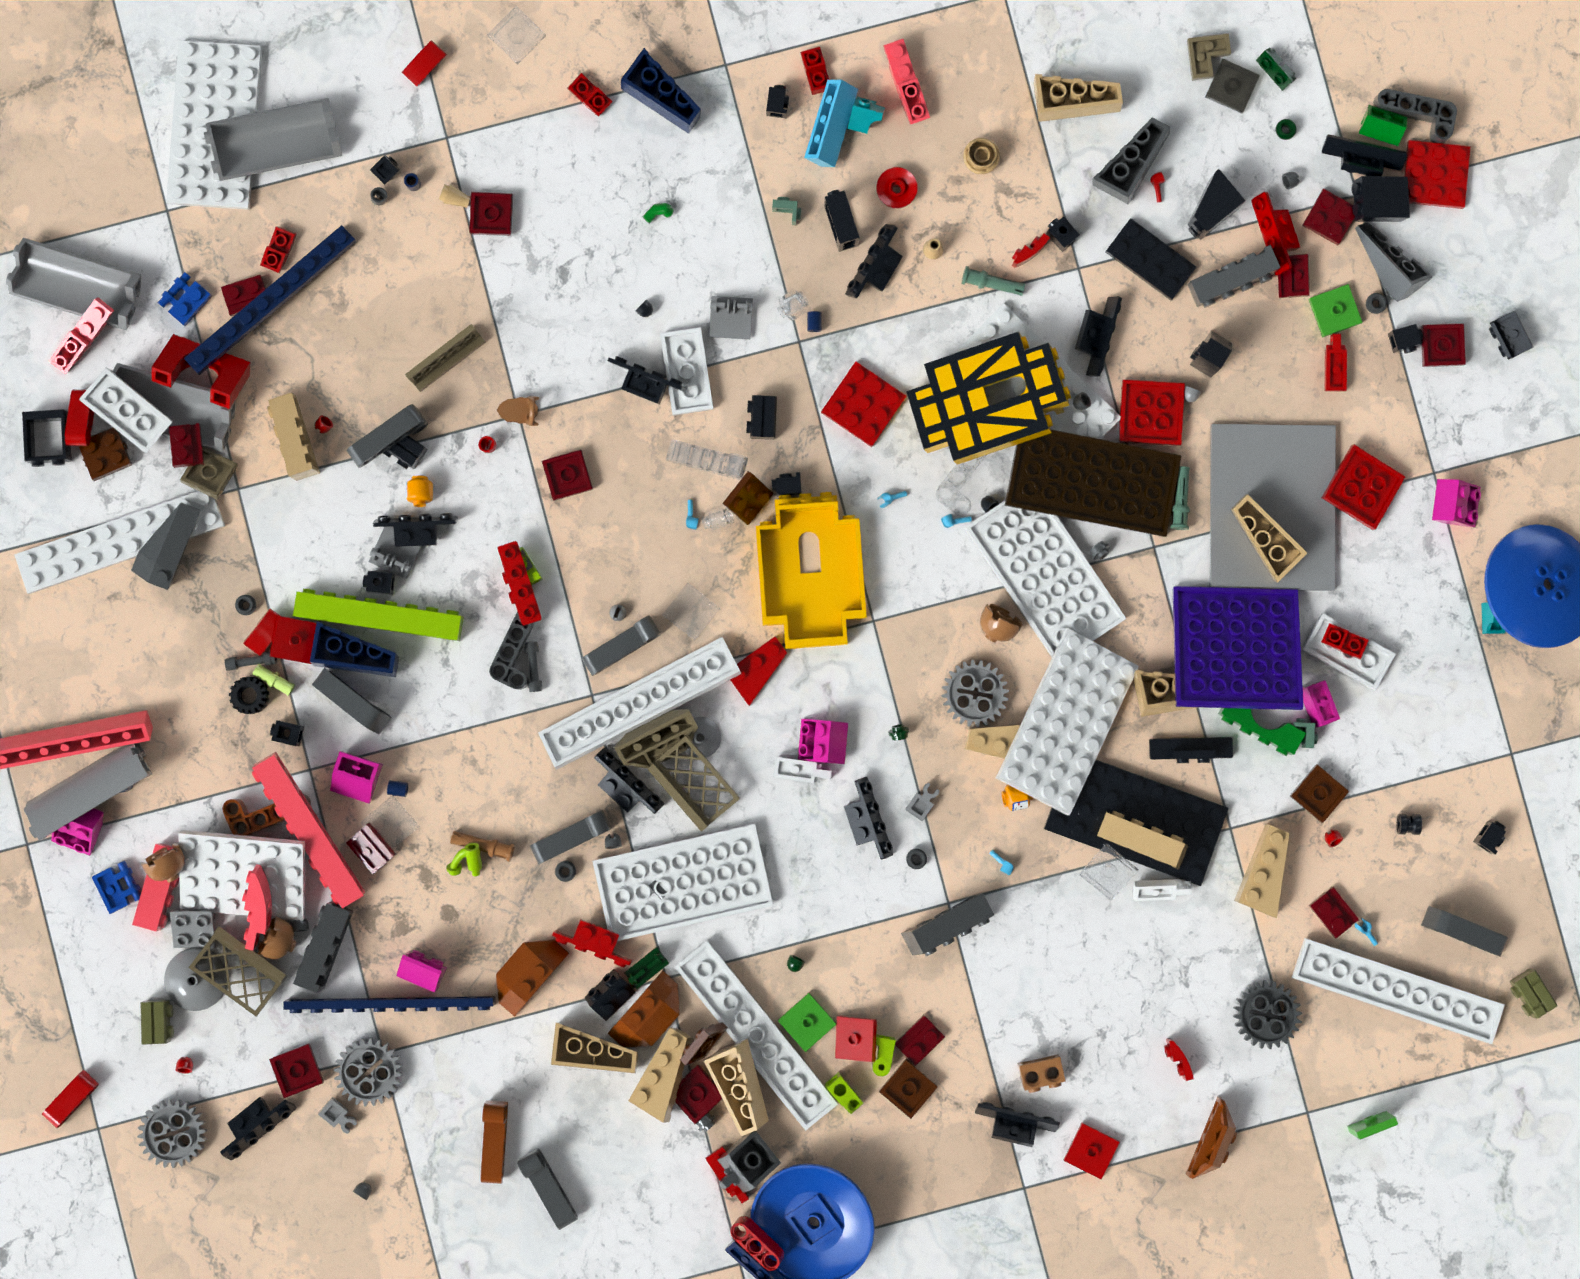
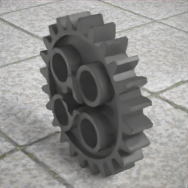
(1263, 1033)

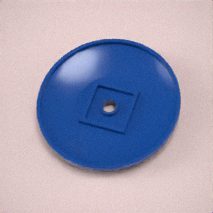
(1517, 588)
(844, 1215)

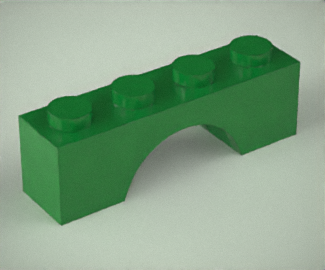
(1285, 737)

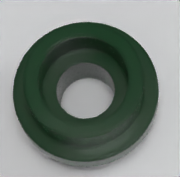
(1285, 123)
(898, 732)

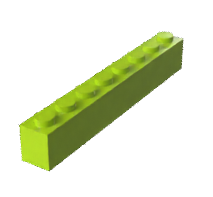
(378, 616)

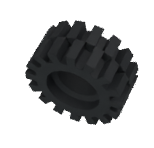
(236, 695)

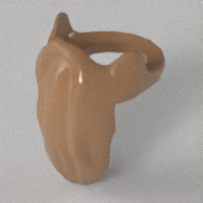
(519, 410)

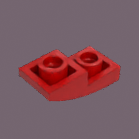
(424, 63)
(815, 69)
(589, 94)
(278, 249)
(1022, 256)
(263, 633)
(1344, 641)
(1175, 1053)

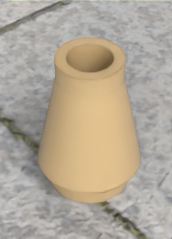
(454, 196)
(932, 253)

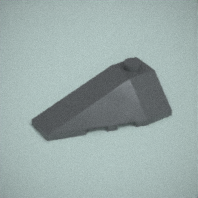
(1394, 270)
(163, 552)

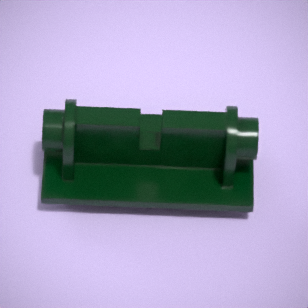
(1270, 63)
(646, 968)

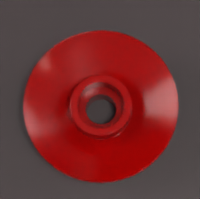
(896, 177)

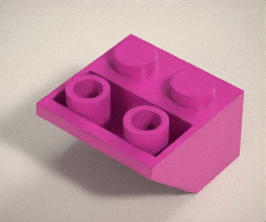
(1456, 502)
(823, 741)
(355, 776)
(80, 833)
(421, 971)

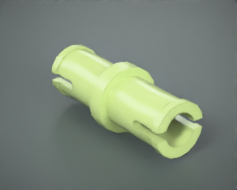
(273, 679)

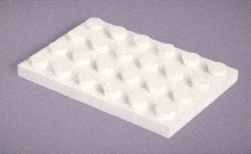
(220, 864)

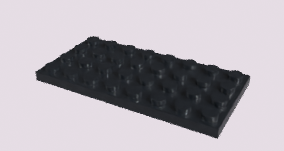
(1153, 804)

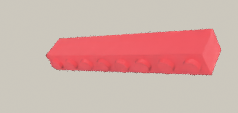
(75, 739)
(307, 827)

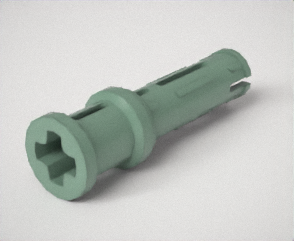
(983, 280)
(1180, 509)

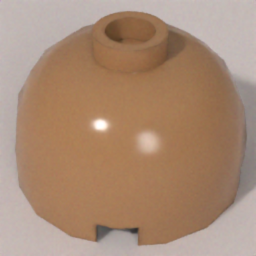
(999, 624)
(164, 864)
(277, 940)

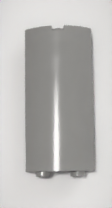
(273, 139)
(72, 281)
(183, 404)
(86, 789)

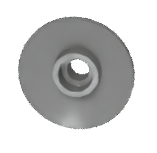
(711, 734)

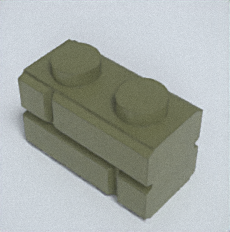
(1532, 993)
(156, 1022)

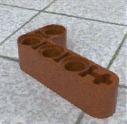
(251, 819)
(494, 1141)

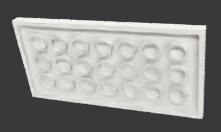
(210, 86)
(1091, 422)
(1044, 574)
(1067, 722)
(702, 880)

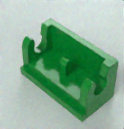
(1383, 125)

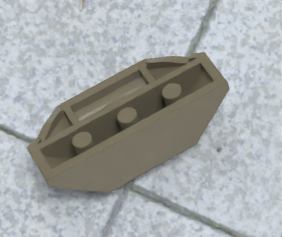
(654, 738)

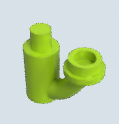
(473, 858)

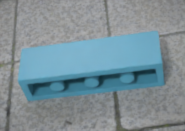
(831, 123)

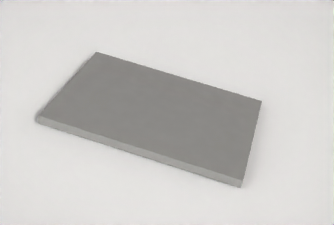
(1286, 476)

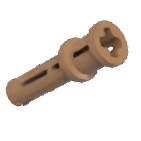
(491, 847)

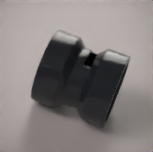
(1409, 824)

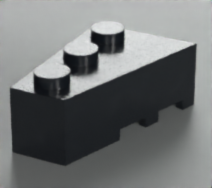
(1211, 354)

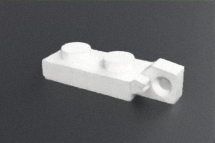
(799, 770)
(1161, 889)

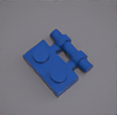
(189, 303)
(111, 889)

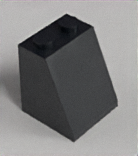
(1215, 205)

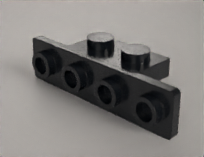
(1362, 156)
(878, 264)
(1097, 333)
(643, 383)
(415, 531)
(1191, 748)
(624, 785)
(866, 820)
(253, 1124)
(1015, 1126)

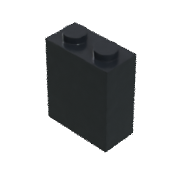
(1380, 199)

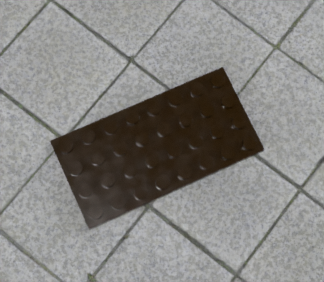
(1094, 482)

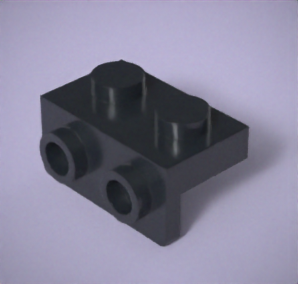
(1510, 335)
(609, 995)

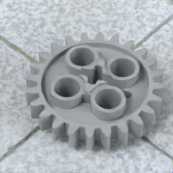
(978, 675)
(356, 1057)
(166, 1116)

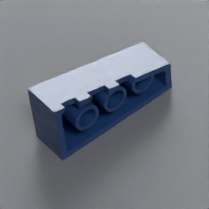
(659, 92)
(346, 652)

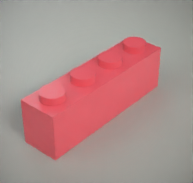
(154, 900)

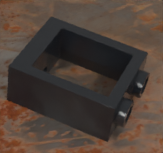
(841, 220)
(29, 441)

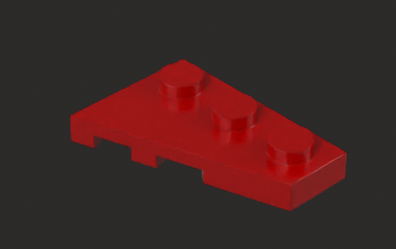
(758, 668)

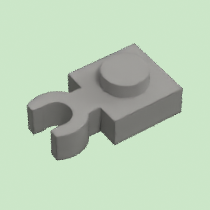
(921, 805)
(335, 1113)

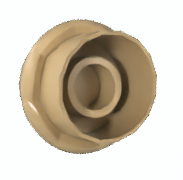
(981, 155)

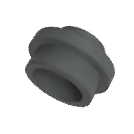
(1382, 303)
(1100, 550)
(239, 605)
(923, 858)
(558, 871)
(706, 1122)

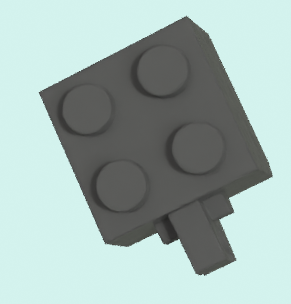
(747, 1162)

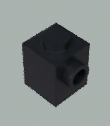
(1062, 233)
(1405, 339)

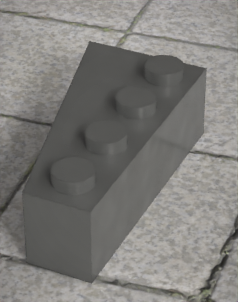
(1128, 168)
(1234, 277)
(948, 925)
(323, 948)

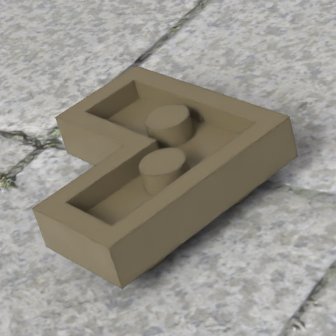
(1202, 50)

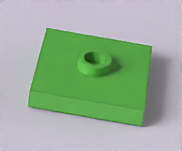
(1335, 310)
(807, 1022)
(1372, 1125)

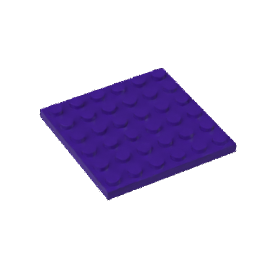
(1237, 648)

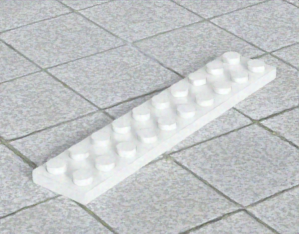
(108, 543)
(639, 703)
(1398, 991)
(745, 1019)

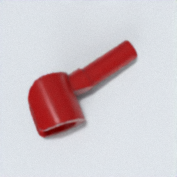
(1157, 179)

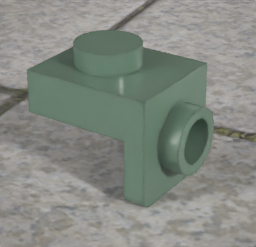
(784, 205)
(1309, 728)

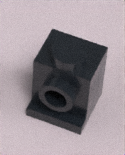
(777, 102)
(385, 169)
(787, 484)
(386, 585)
(277, 733)
(1490, 836)

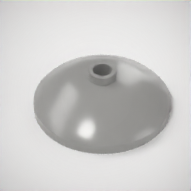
(197, 995)

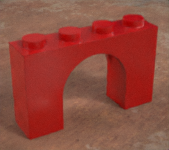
(231, 370)

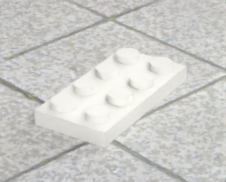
(687, 363)
(125, 410)
(1367, 671)

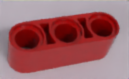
(79, 421)
(70, 1099)
(759, 1253)

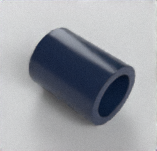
(408, 178)
(814, 321)
(397, 788)

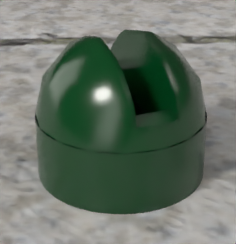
(794, 963)

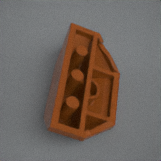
(527, 972)
(649, 1014)
(1214, 1141)

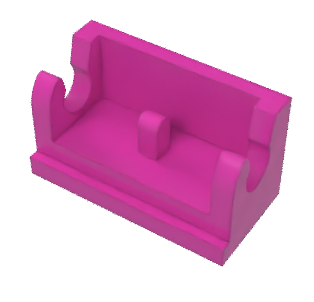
(1319, 704)

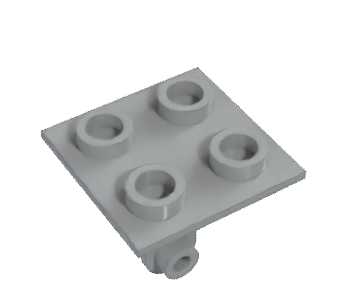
(730, 317)
(392, 558)
(192, 928)

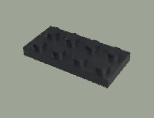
(1150, 259)

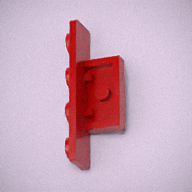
(1276, 230)
(519, 582)
(596, 939)

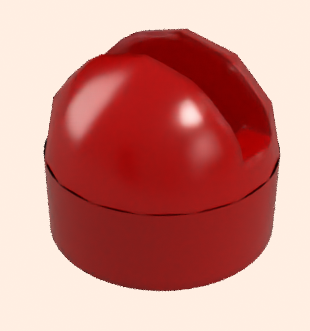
(323, 424)
(484, 443)
(1333, 838)
(184, 1065)

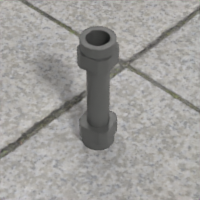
(531, 648)
(233, 663)

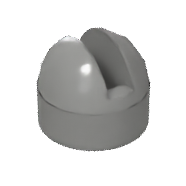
(1191, 394)
(622, 614)

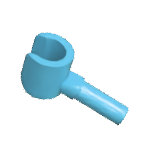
(889, 498)
(948, 520)
(691, 522)
(1006, 867)
(1366, 929)

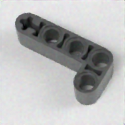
(1415, 112)
(386, 435)
(621, 645)
(508, 664)
(351, 701)
(570, 837)
(1464, 931)
(548, 1188)

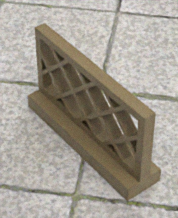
(445, 358)
(678, 792)
(250, 957)

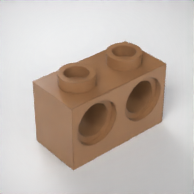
(1041, 1066)

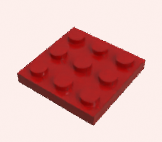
(1437, 174)
(863, 404)
(1151, 412)
(1363, 487)

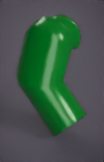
(658, 209)

